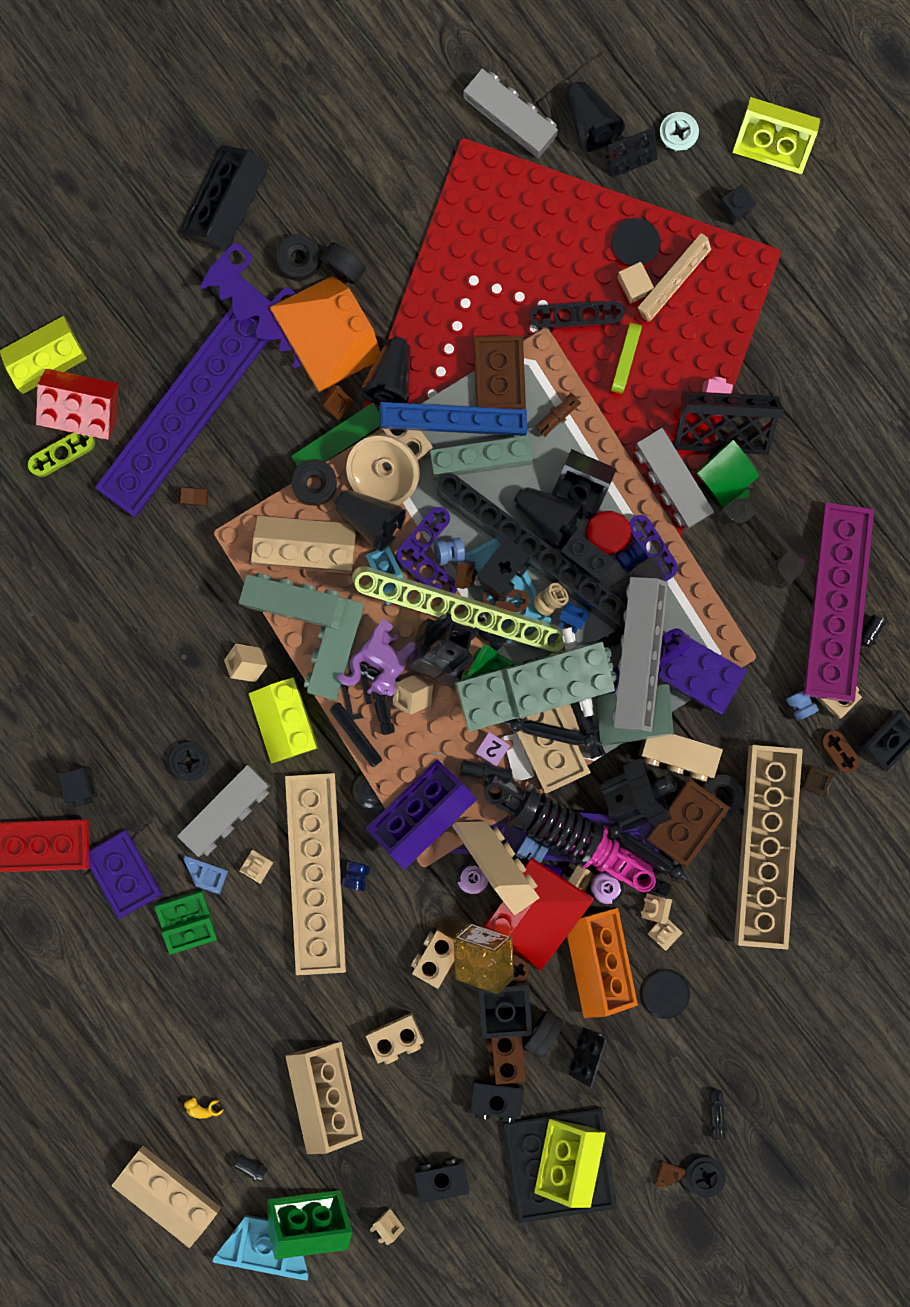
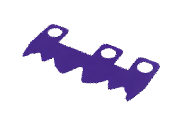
(246, 299)

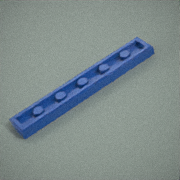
(453, 419)

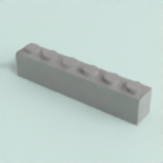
(640, 654)

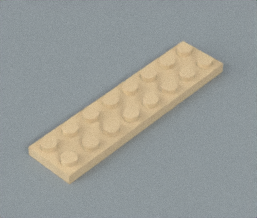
(315, 874)

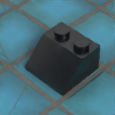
(584, 481)
(506, 1012)

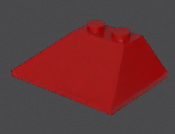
(544, 923)

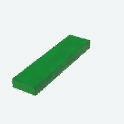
(342, 436)

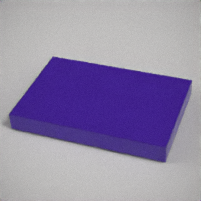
(123, 874)

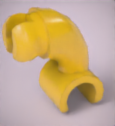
(199, 1112)

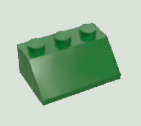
(308, 1224)

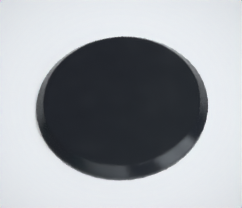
(635, 241)
(665, 993)

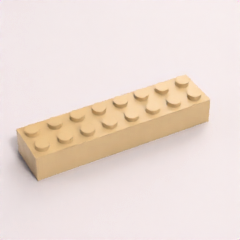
(768, 847)

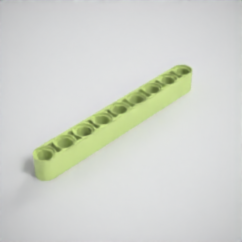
(450, 601)

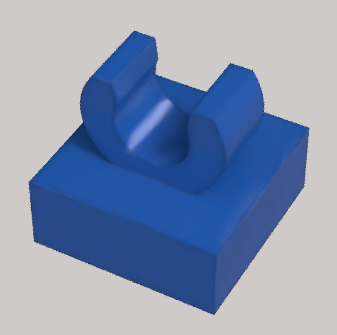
(574, 616)

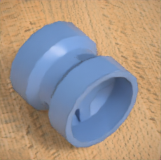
(449, 551)
(802, 705)
(530, 848)

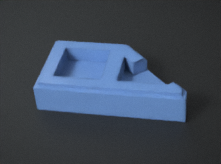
(206, 875)

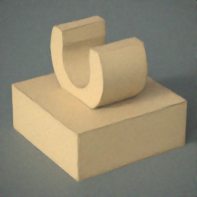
(256, 866)
(580, 878)
(656, 908)
(664, 934)
(388, 1227)

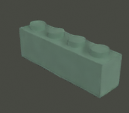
(481, 457)
(292, 601)
(334, 653)

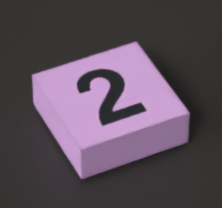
(492, 749)

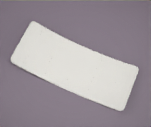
(518, 760)

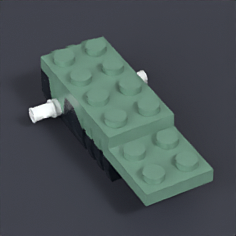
(538, 684)

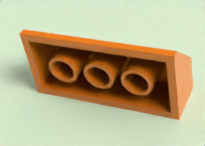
(601, 964)

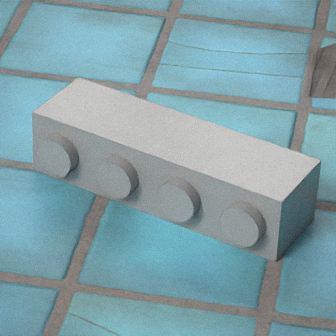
(510, 113)
(673, 478)
(223, 811)

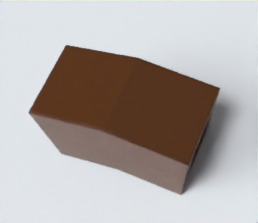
(193, 497)

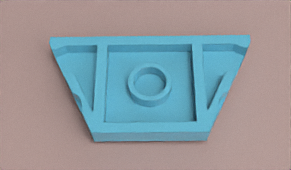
(251, 1249)

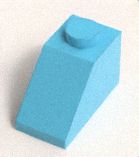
(385, 562)

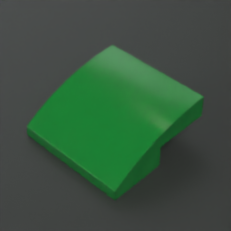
(727, 473)
(185, 921)

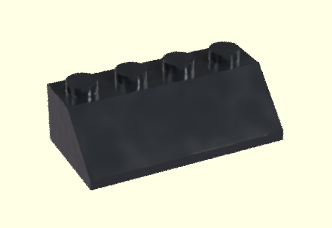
(224, 197)

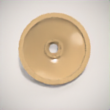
(370, 475)

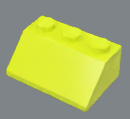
(776, 135)
(48, 348)
(283, 720)
(569, 1163)

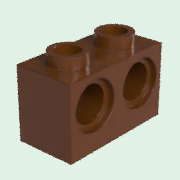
(513, 1055)

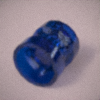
(631, 556)
(353, 881)

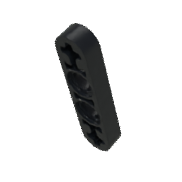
(576, 315)

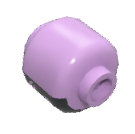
(463, 879)
(597, 887)

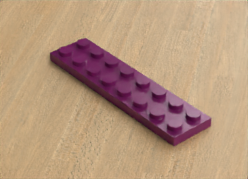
(839, 602)

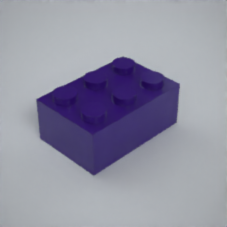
(703, 676)

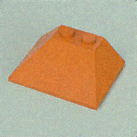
(327, 332)

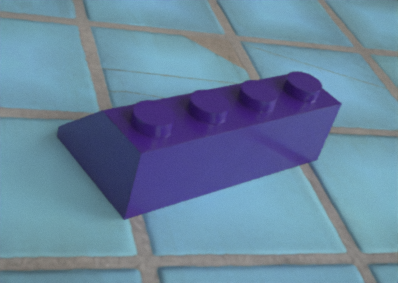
(421, 814)

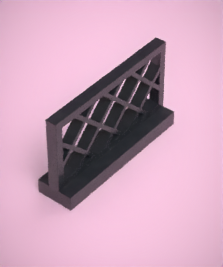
(730, 407)

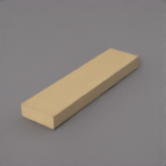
(674, 277)

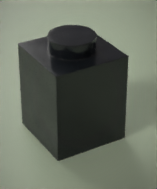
(737, 204)

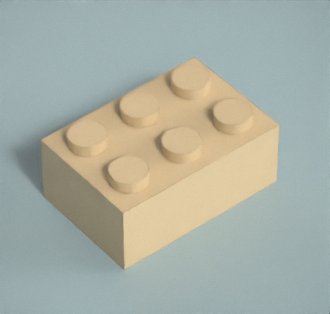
(681, 755)

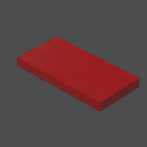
(44, 845)

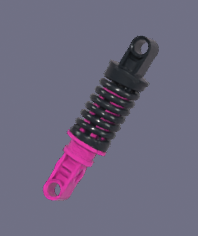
(567, 831)

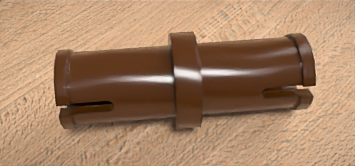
(558, 414)

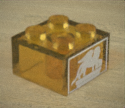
(483, 958)

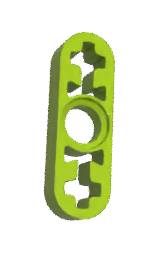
(626, 358)
(48, 468)

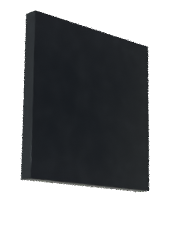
(525, 1147)

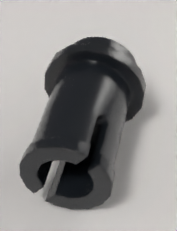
(872, 631)
(251, 1168)

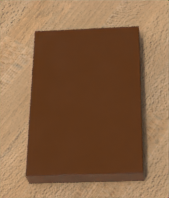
(499, 372)
(693, 820)

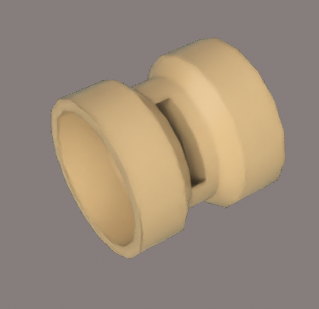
(552, 598)

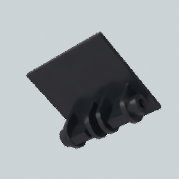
(632, 152)
(587, 1057)

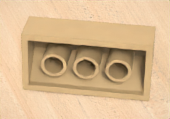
(303, 544)
(497, 864)
(324, 1098)
(166, 1196)

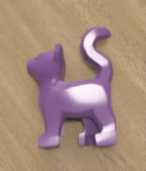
(382, 657)

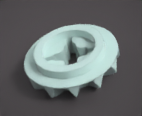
(683, 121)

